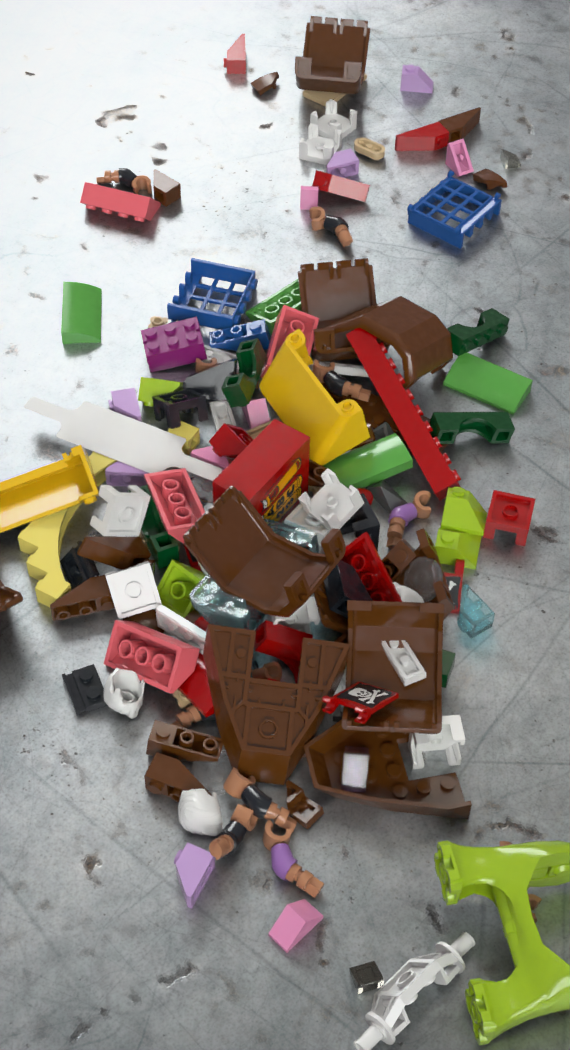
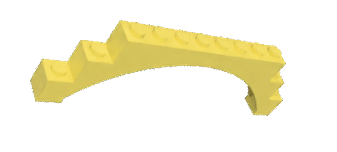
(44, 536)

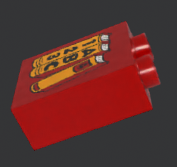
(270, 471)

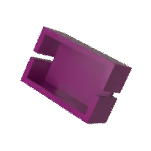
(173, 344)

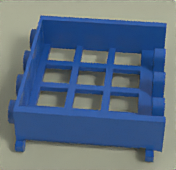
(487, 207)
(200, 268)

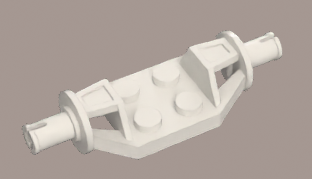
(404, 986)

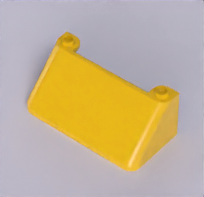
(308, 407)
(48, 490)

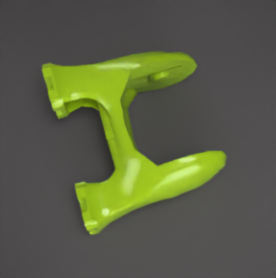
(504, 875)

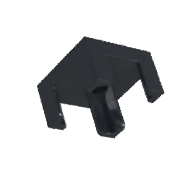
(181, 400)
(363, 521)

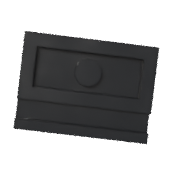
(78, 568)
(84, 689)

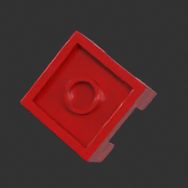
(510, 514)

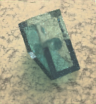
(474, 613)

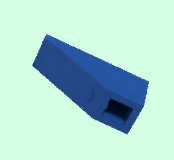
(231, 337)

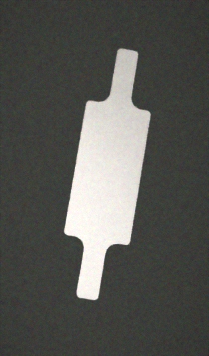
(122, 438)

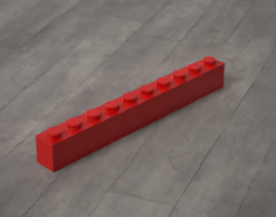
(404, 413)

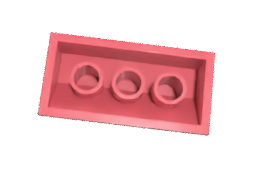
(119, 201)
(286, 323)
(175, 500)
(151, 654)

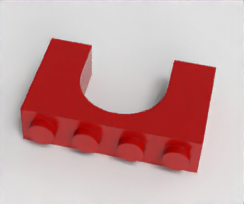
(280, 643)

